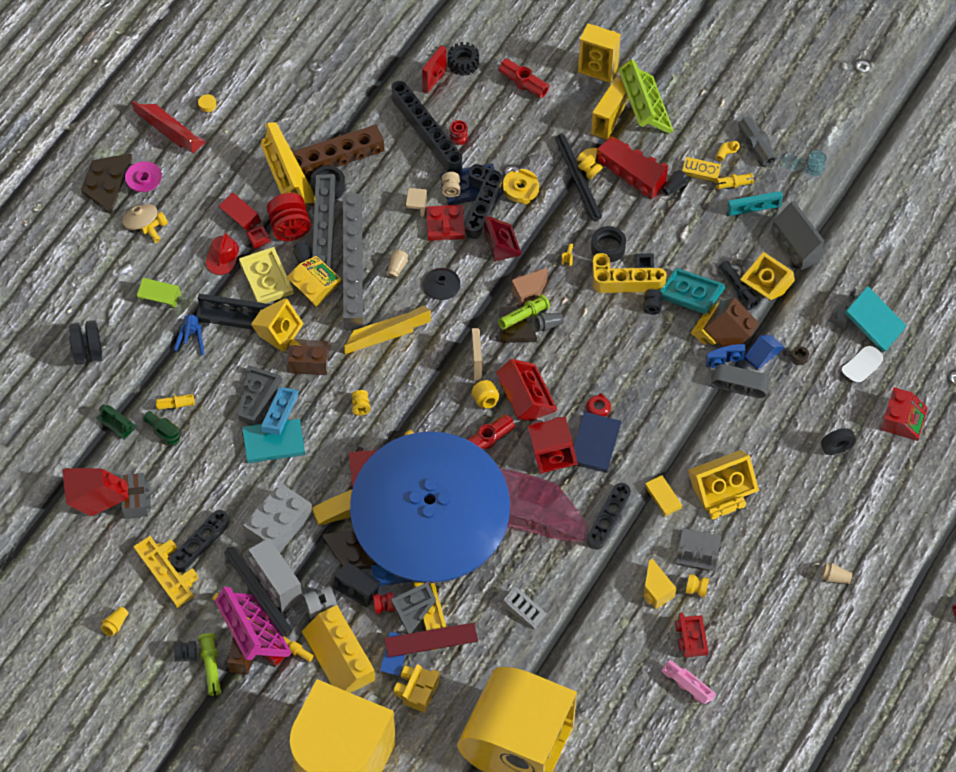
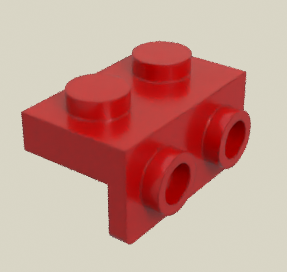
(692, 635)

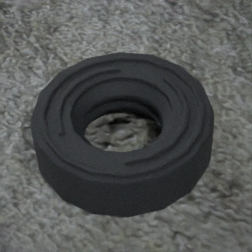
(838, 441)

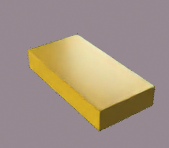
(663, 495)

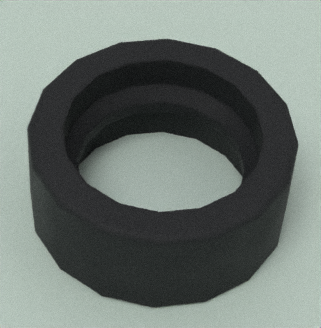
(339, 176)
(609, 232)

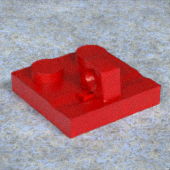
(445, 222)

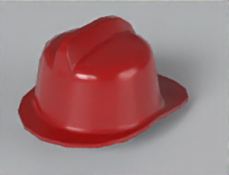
(222, 255)

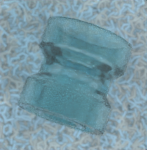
(816, 163)

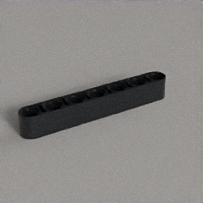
(427, 127)

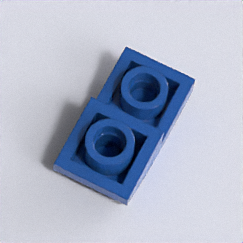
(728, 353)
(392, 665)

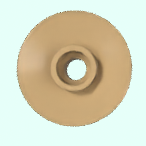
(140, 216)

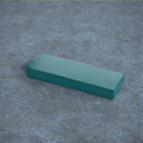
(754, 203)

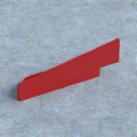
(168, 126)

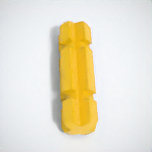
(727, 507)

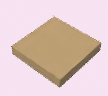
(476, 354)

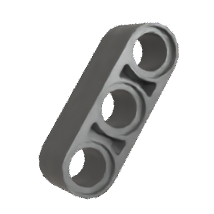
(740, 381)

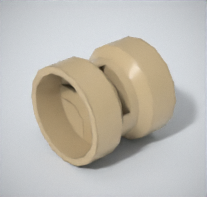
(450, 184)

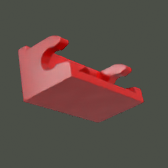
(240, 212)

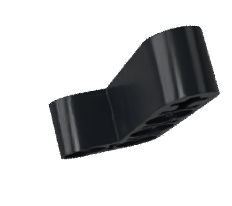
(481, 203)

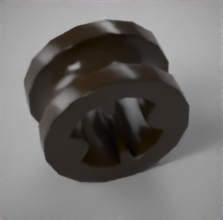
(795, 358)

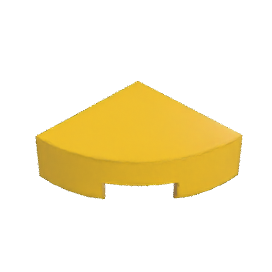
(591, 151)

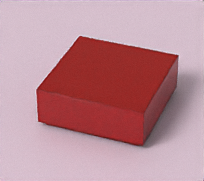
(258, 236)

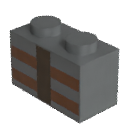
(138, 502)

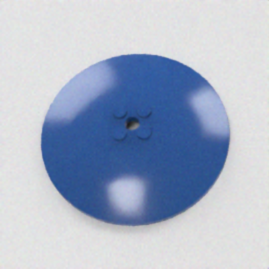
(435, 539)

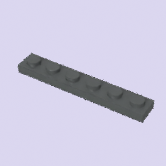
(324, 218)

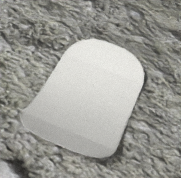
(863, 364)

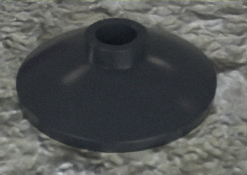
(441, 290)

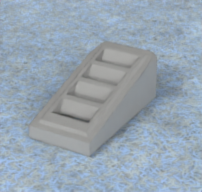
(528, 603)

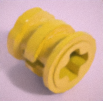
(360, 402)

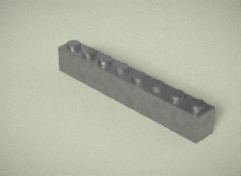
(352, 262)

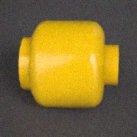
(485, 394)

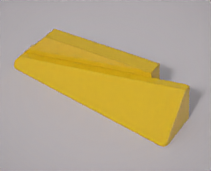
(284, 165)
(387, 329)

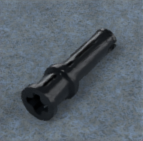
(743, 291)

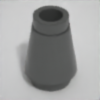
(546, 321)

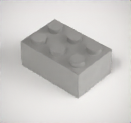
(278, 517)
(275, 575)

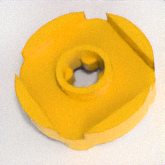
(521, 195)

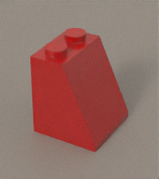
(552, 445)
(93, 489)

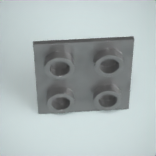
(698, 549)

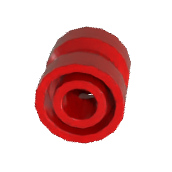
(458, 132)
(379, 604)

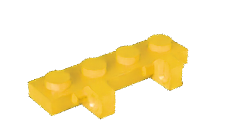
(156, 559)

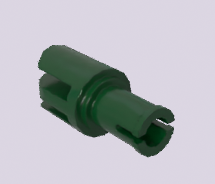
(163, 428)

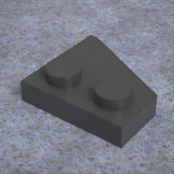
(413, 606)

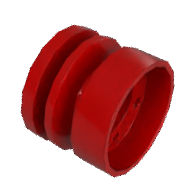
(288, 216)

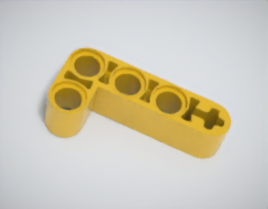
(650, 277)

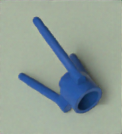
(189, 327)

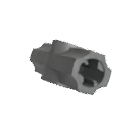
(757, 141)

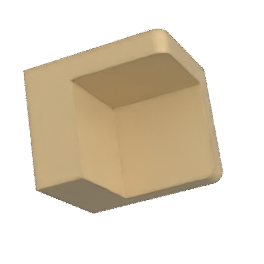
(417, 200)

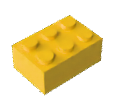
(599, 53)

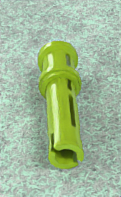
(530, 309)
(209, 656)

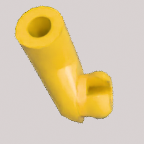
(726, 148)

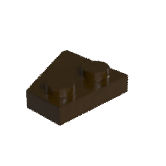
(517, 332)

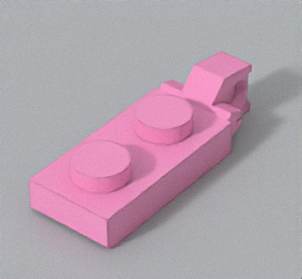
(688, 682)

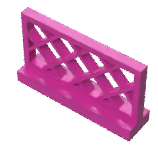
(243, 628)

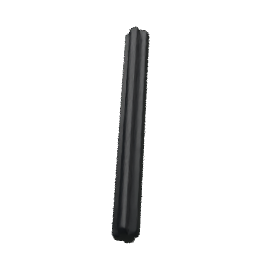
(578, 177)
(258, 591)

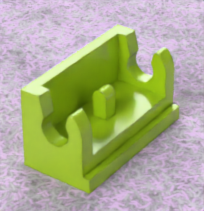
(159, 292)

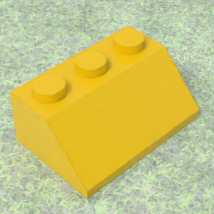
(723, 479)

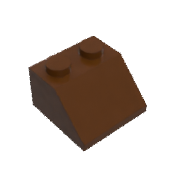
(730, 323)
(308, 357)

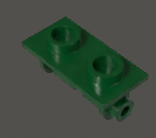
(115, 421)

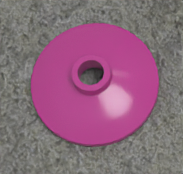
(143, 171)

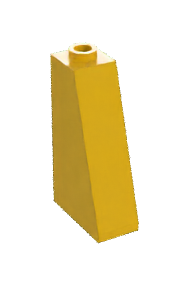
(609, 109)

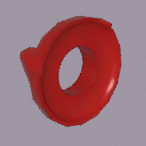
(601, 398)

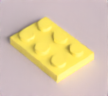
(266, 276)

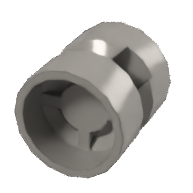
(313, 599)

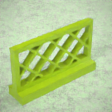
(644, 97)

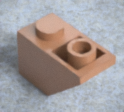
(529, 286)

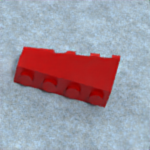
(633, 167)

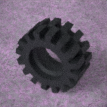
(463, 66)

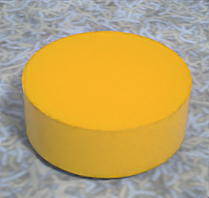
(207, 103)

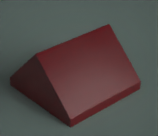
(501, 239)

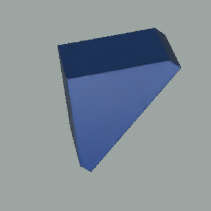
(763, 351)

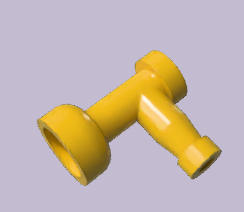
(159, 220)

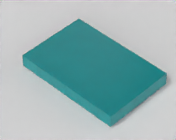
(691, 290)
(875, 319)
(268, 446)

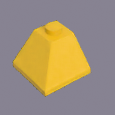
(278, 324)

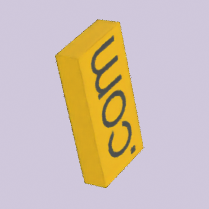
(701, 169)

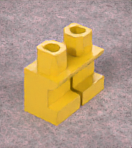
(419, 689)

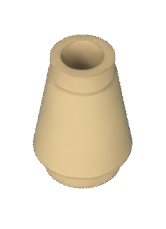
(397, 263)
(835, 574)

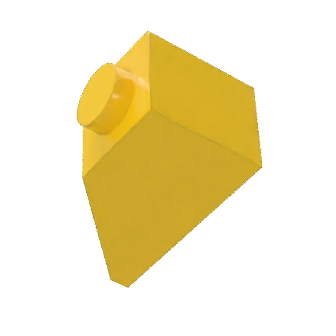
(657, 586)

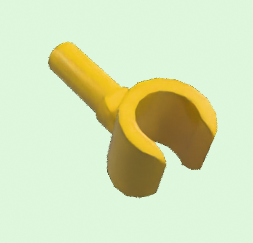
(568, 256)

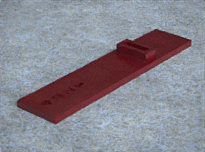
(431, 640)

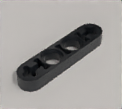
(606, 514)
(202, 542)

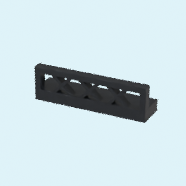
(231, 315)

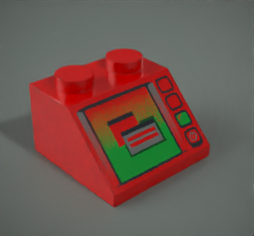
(904, 414)

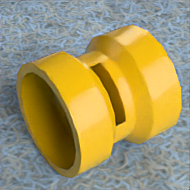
(590, 162)
(696, 585)

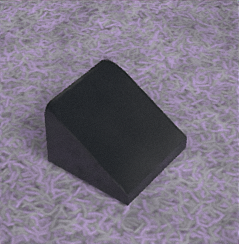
(644, 260)

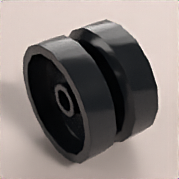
(89, 341)

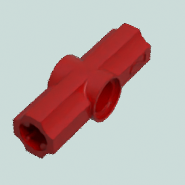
(524, 78)
(496, 430)

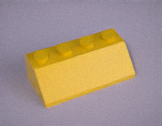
(338, 651)

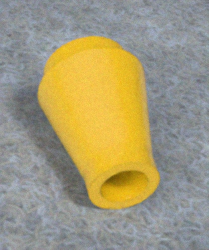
(113, 623)

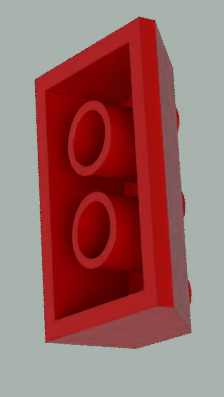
(525, 390)

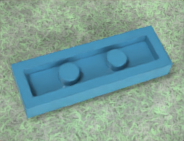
(279, 410)

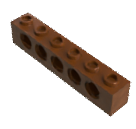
(340, 150)

